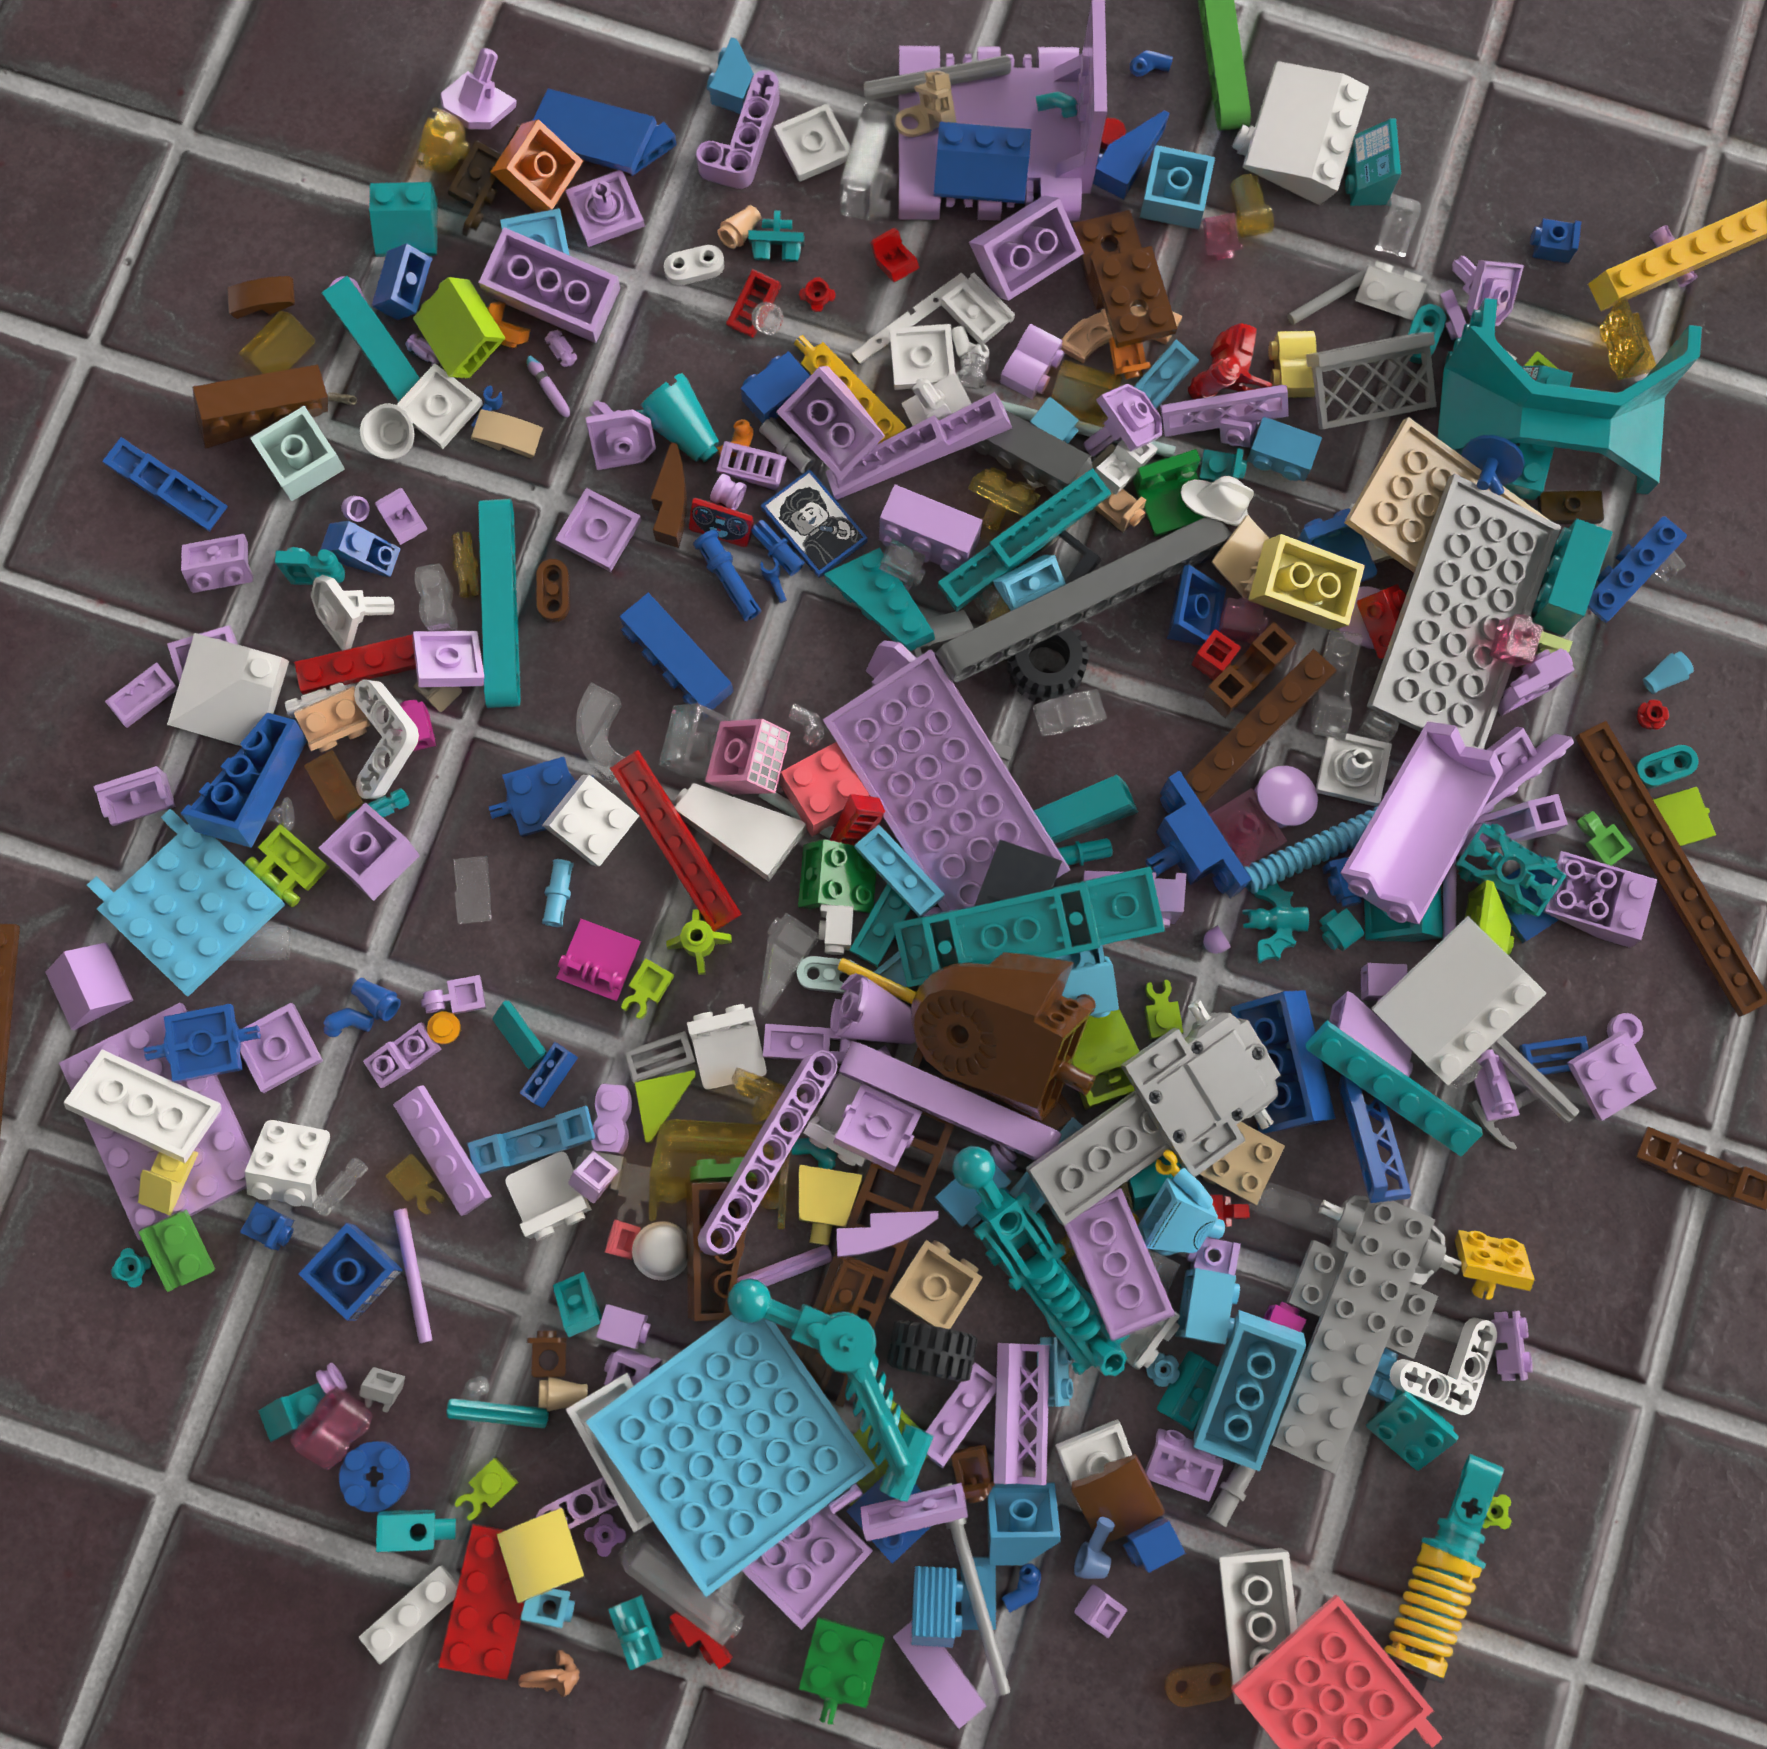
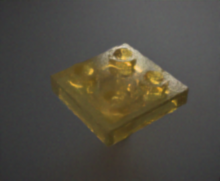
(1003, 496)

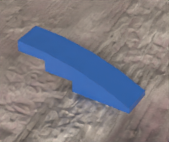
(165, 484)

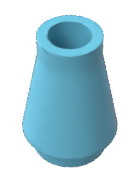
(1669, 672)

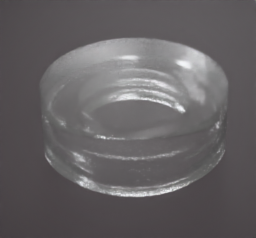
(767, 318)

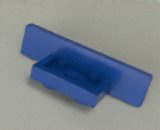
(1634, 568)

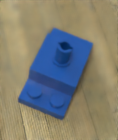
(1195, 841)

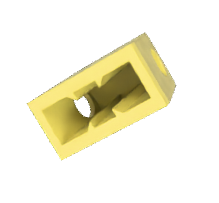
(826, 1200)

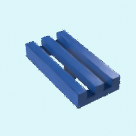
(1527, 1048)

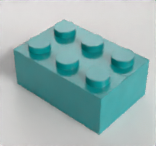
(1570, 576)

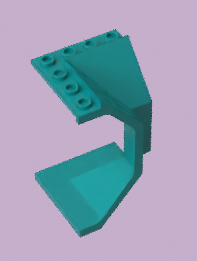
(1495, 396)

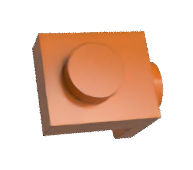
(513, 333)
(1129, 359)

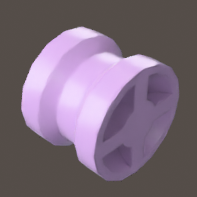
(728, 492)

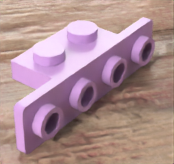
(1522, 761)

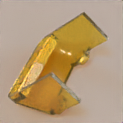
(686, 1141)

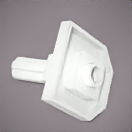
(937, 399)
(344, 610)

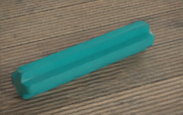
(497, 1413)

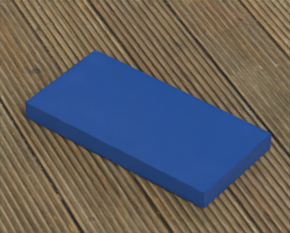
(596, 129)

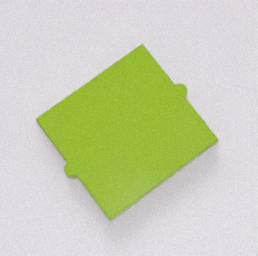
(1686, 816)

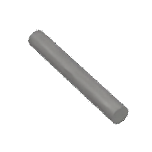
(1326, 298)

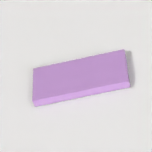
(1118, 1267)

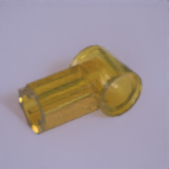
(1252, 215)

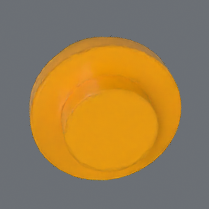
(443, 1027)

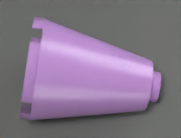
(871, 1013)

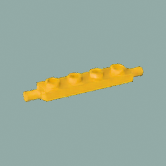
(823, 356)

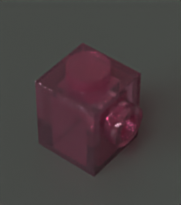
(1242, 620)
(1516, 640)

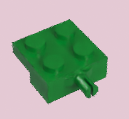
(841, 1665)

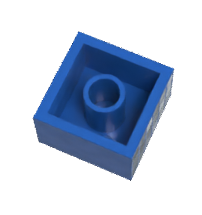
(350, 1272)

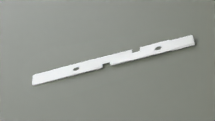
(922, 310)

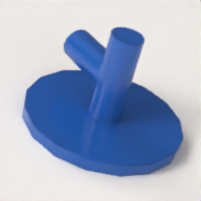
(1497, 458)

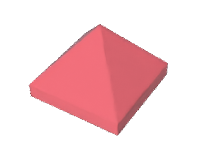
(621, 1239)

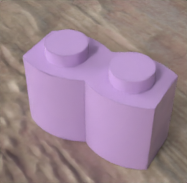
(1032, 361)
(613, 1109)

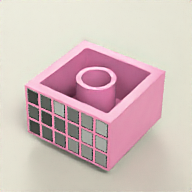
(747, 756)

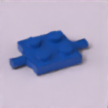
(534, 794)
(202, 1043)

